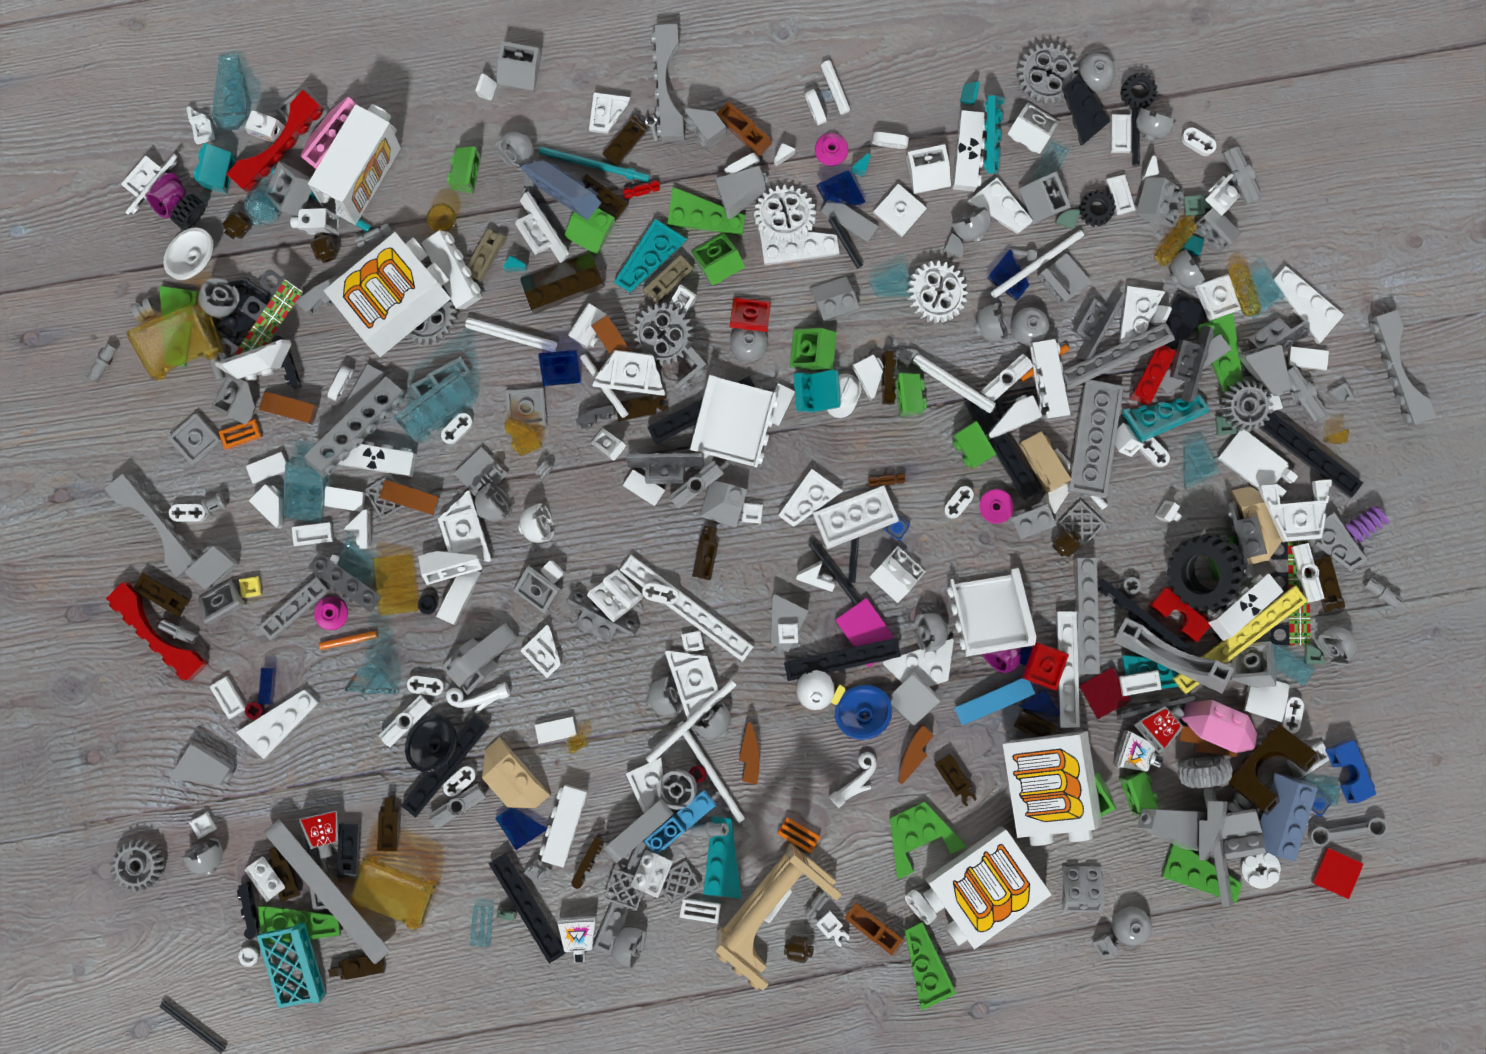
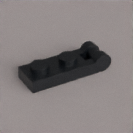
(291, 376)
(348, 849)
(249, 910)

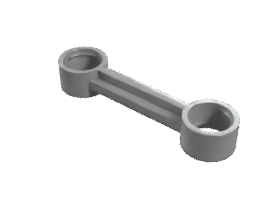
(1347, 831)

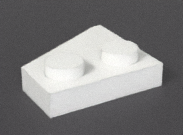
(606, 111)
(543, 652)

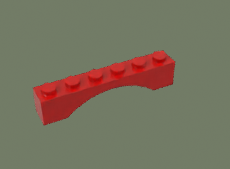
(250, 171)
(130, 605)

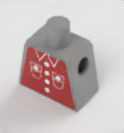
(1161, 727)
(321, 832)

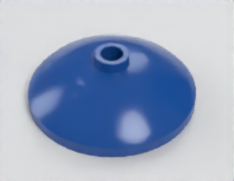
(862, 702)

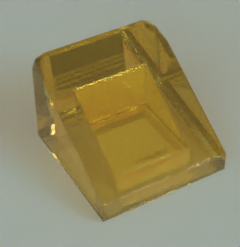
(1338, 438)
(577, 742)

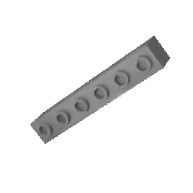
(356, 417)

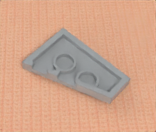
(1339, 543)

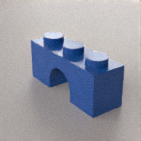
(1359, 785)

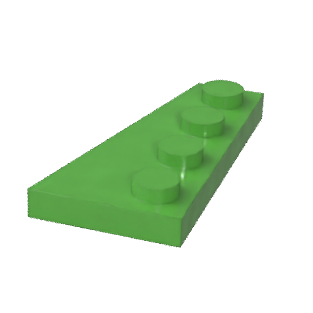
(699, 214)
(1228, 366)
(1186, 868)

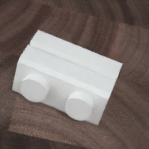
(582, 330)

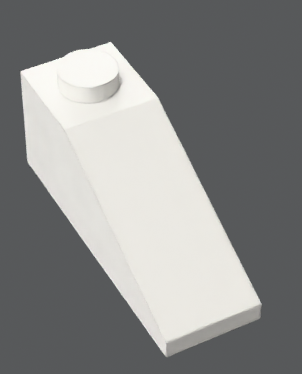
(1018, 415)
(445, 565)

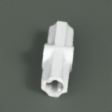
(1014, 370)
(1303, 560)
(397, 729)

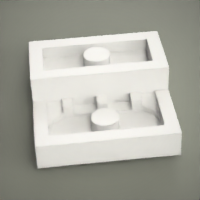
(615, 595)
(1267, 701)

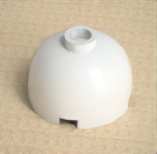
(536, 524)
(815, 690)

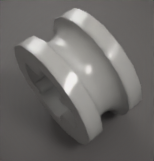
(544, 470)
(1132, 591)

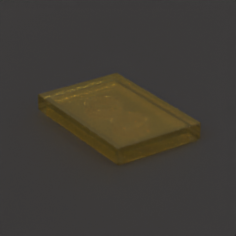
(395, 584)

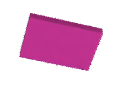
(863, 625)

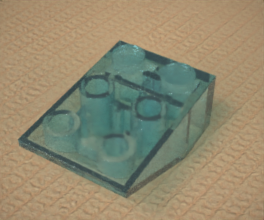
(303, 491)

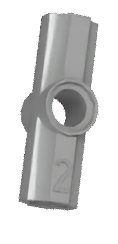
(1243, 175)
(1305, 395)
(705, 476)
(447, 813)

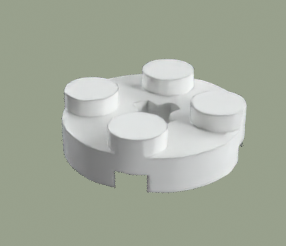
(1253, 877)

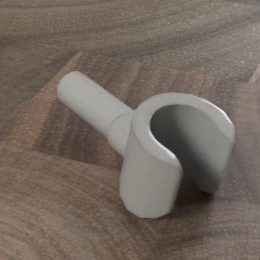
(652, 126)
(1031, 254)

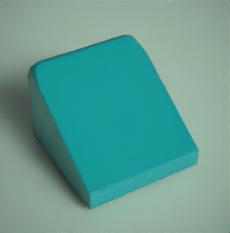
(970, 93)
(861, 166)
(1194, 246)
(514, 264)

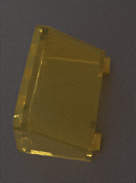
(175, 340)
(393, 892)

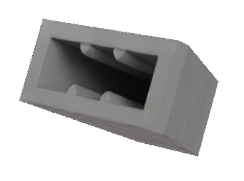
(741, 189)
(1268, 367)
(784, 613)
(202, 767)

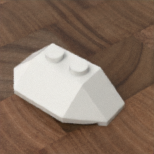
(256, 361)

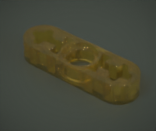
(1181, 233)
(1244, 274)

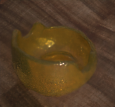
(441, 217)

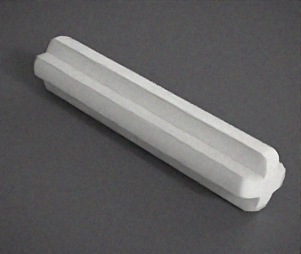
(835, 87)

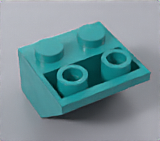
(213, 167)

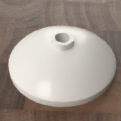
(188, 253)

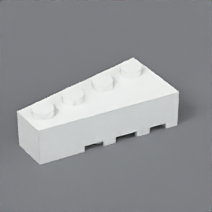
(1049, 379)

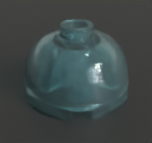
(260, 209)

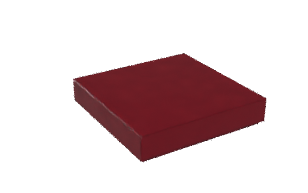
(1104, 693)

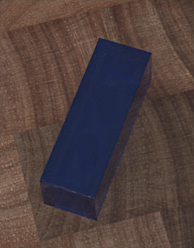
(266, 686)

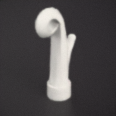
(483, 699)
(856, 785)

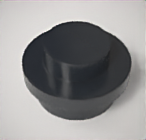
(427, 604)

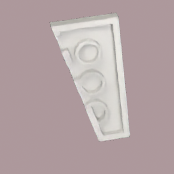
(809, 247)
(1308, 304)
(273, 727)

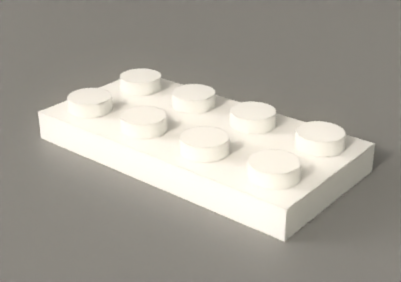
(855, 517)

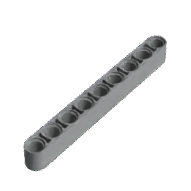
(327, 891)

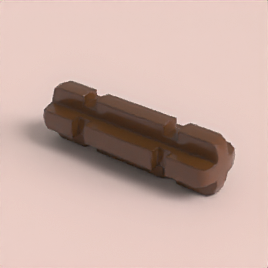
(889, 479)

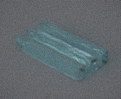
(1058, 149)
(489, 926)

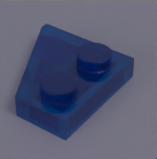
(841, 190)
(1004, 271)
(519, 827)

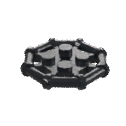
(244, 323)

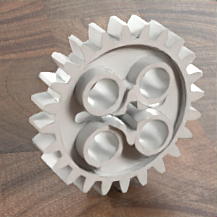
(801, 210)
(952, 297)

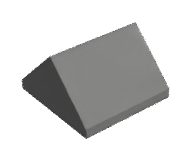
(537, 589)
(220, 602)

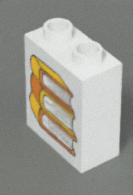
(356, 163)
(389, 293)
(1053, 787)
(985, 888)

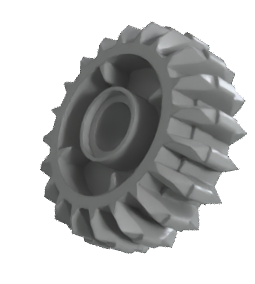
(1235, 405)
(1205, 771)
(129, 874)

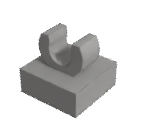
(537, 871)
(1105, 946)

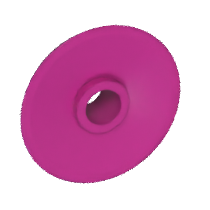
(829, 157)
(1005, 506)
(339, 616)

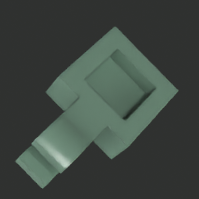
(1195, 206)

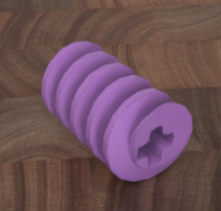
(1366, 523)

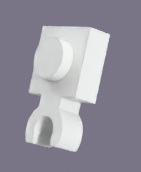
(830, 927)

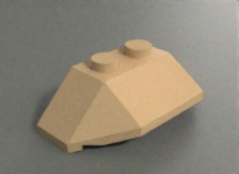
(1252, 504)
(511, 778)

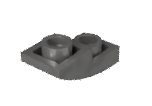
(589, 418)

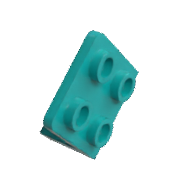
(817, 391)

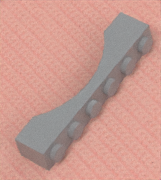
(667, 44)
(1388, 333)
(126, 492)
(1087, 610)
(1205, 671)

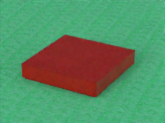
(750, 314)
(1045, 666)
(1337, 873)

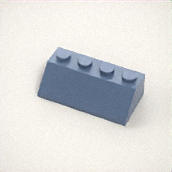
(563, 187)
(1288, 820)

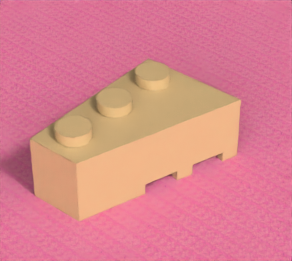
(1045, 462)

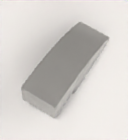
(316, 297)
(435, 377)
(1211, 829)

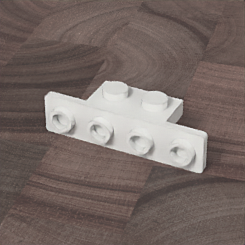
(143, 177)
(538, 231)

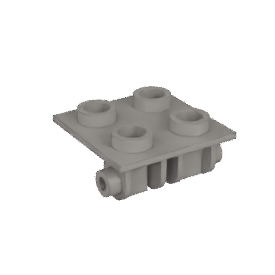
(480, 471)

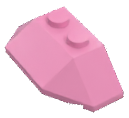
(325, 133)
(1220, 725)

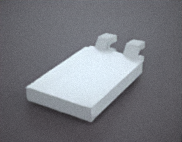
(1256, 462)

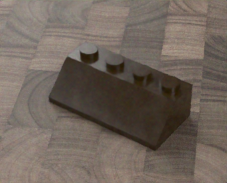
(561, 283)

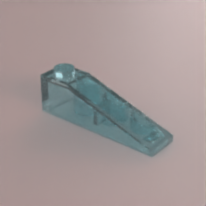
(231, 94)
(371, 680)

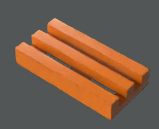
(245, 440)
(812, 843)

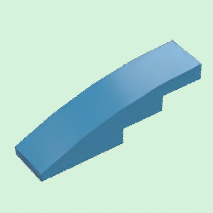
(994, 700)

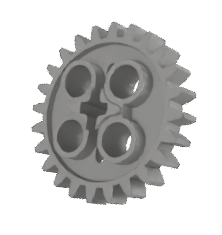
(1054, 58)
(675, 321)
(433, 331)

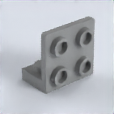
(1064, 279)
(699, 371)
(1033, 521)
(1243, 834)
(1083, 889)

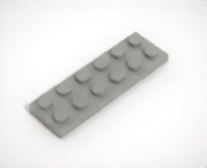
(1095, 438)

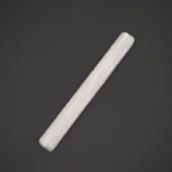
(510, 334)
(954, 383)

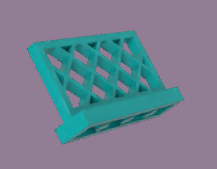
(307, 966)

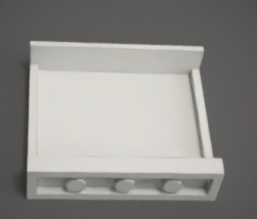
(733, 421)
(992, 614)

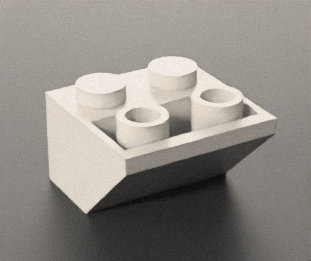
(929, 169)
(897, 574)

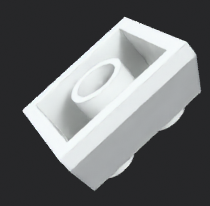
(1033, 128)

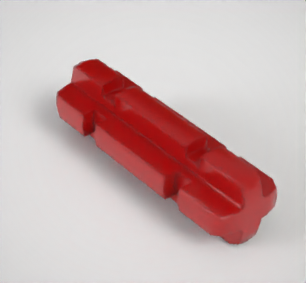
(641, 189)

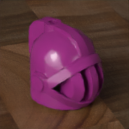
(165, 194)
(1008, 660)

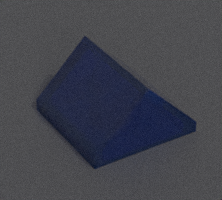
(560, 367)

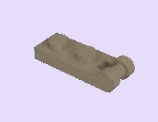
(485, 254)
(668, 279)

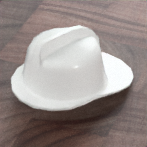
(849, 394)

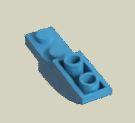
(680, 822)

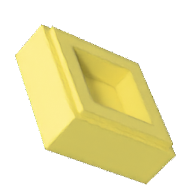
(250, 587)
(838, 694)

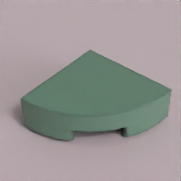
(1068, 219)
(1224, 428)
(1313, 655)
(506, 914)

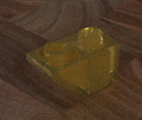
(524, 436)

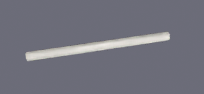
(1036, 264)
(691, 721)
(712, 774)

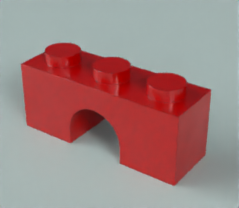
(1153, 375)
(1194, 623)

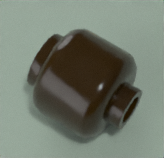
(237, 225)
(324, 248)
(1066, 542)
(798, 949)

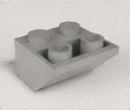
(518, 66)
(706, 126)
(1045, 197)
(1160, 201)
(1217, 230)
(211, 567)

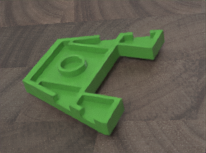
(915, 828)

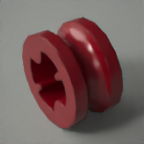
(256, 705)
(703, 772)

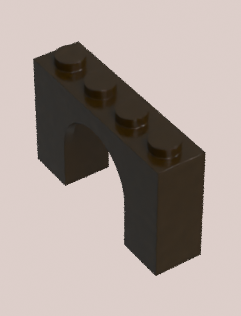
(1278, 743)

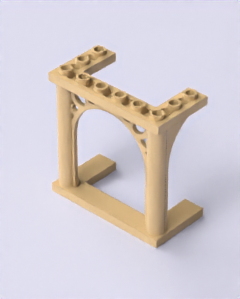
(736, 939)

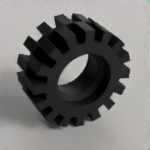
(1144, 81)
(1101, 197)
(187, 211)

